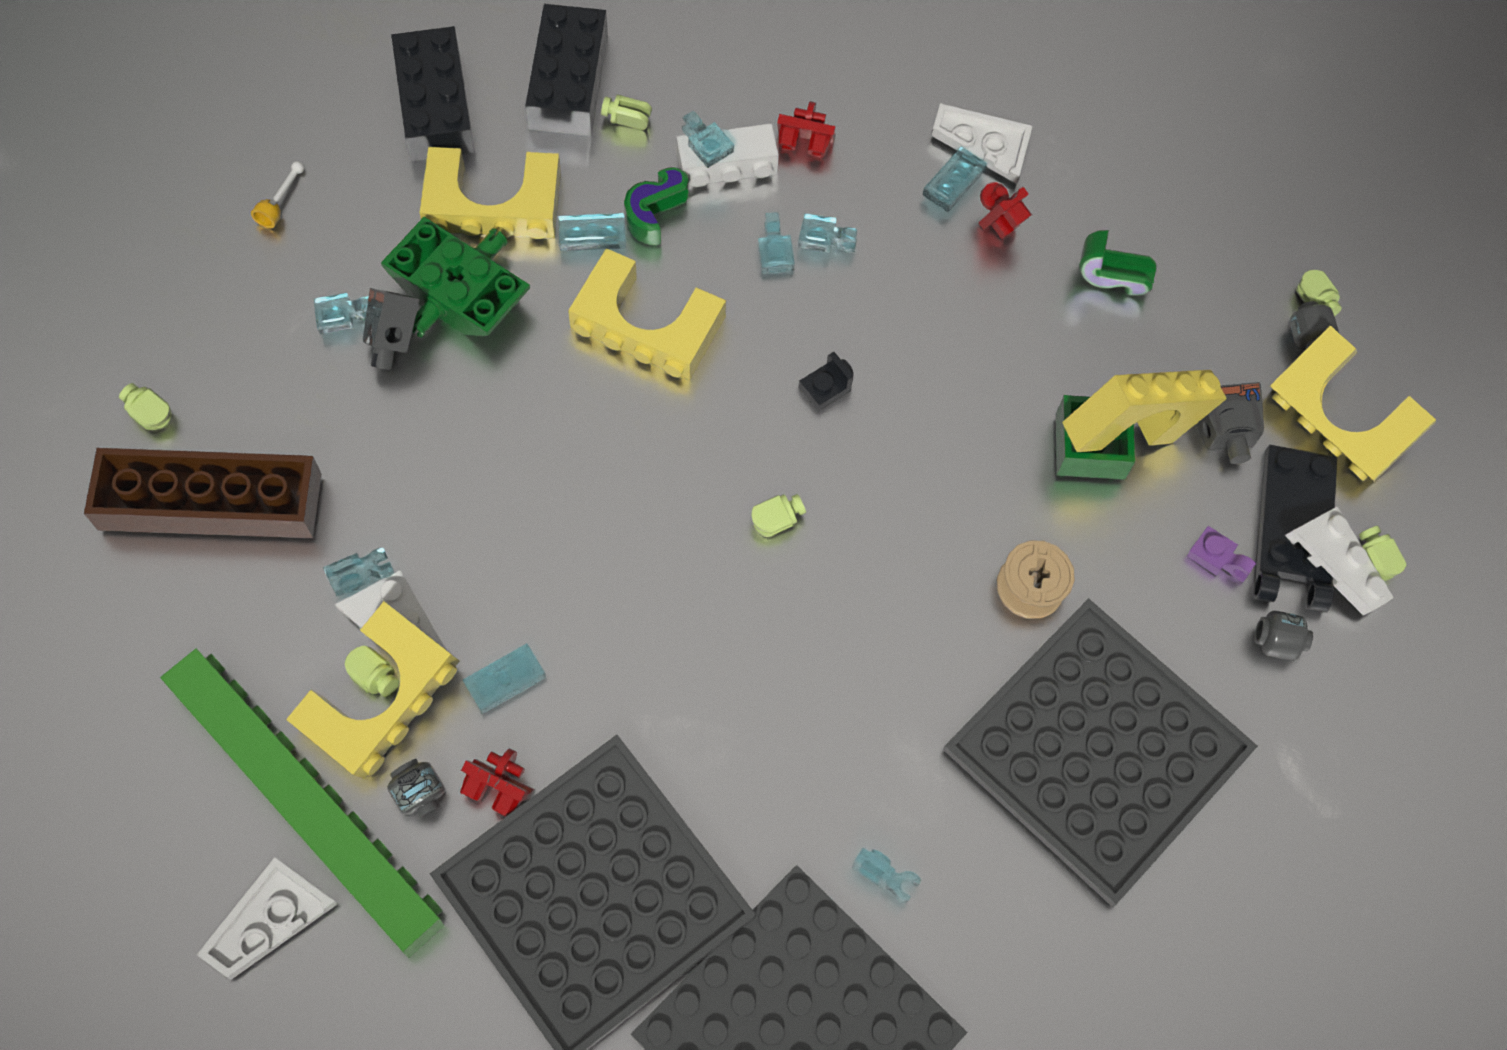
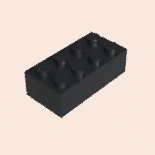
(567, 70)
(432, 91)

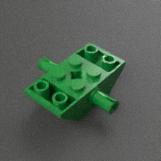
(454, 279)

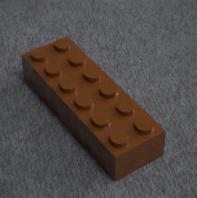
(203, 493)

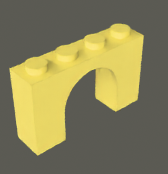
(527, 214)
(674, 347)
(1159, 402)
(1370, 450)
(362, 743)

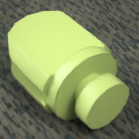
(627, 111)
(1318, 287)
(146, 407)
(776, 514)
(1383, 553)
(371, 671)

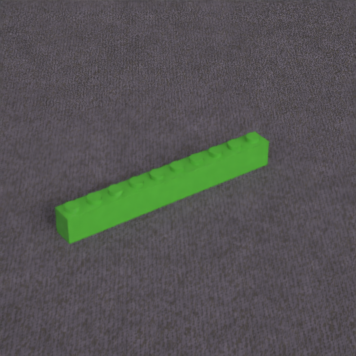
(304, 803)

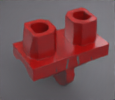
(806, 125)
(1005, 212)
(510, 790)

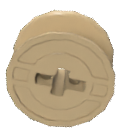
(1017, 584)

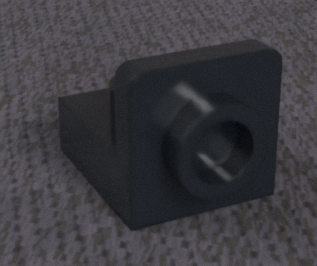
(828, 382)

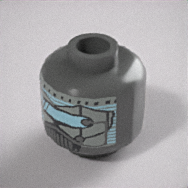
(1311, 322)
(1283, 635)
(415, 788)

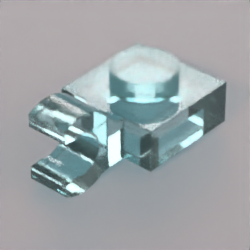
(706, 141)
(821, 233)
(774, 249)
(337, 312)
(353, 572)
(877, 869)

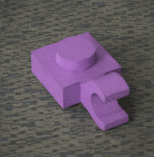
(1217, 552)

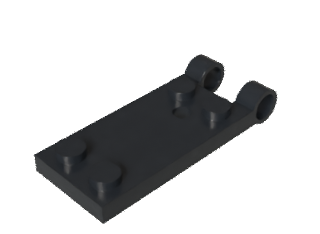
(1294, 492)

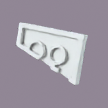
(990, 138)
(1343, 557)
(397, 594)
(264, 918)

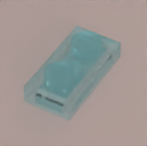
(954, 179)
(592, 232)
(504, 678)

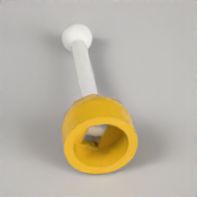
(268, 211)

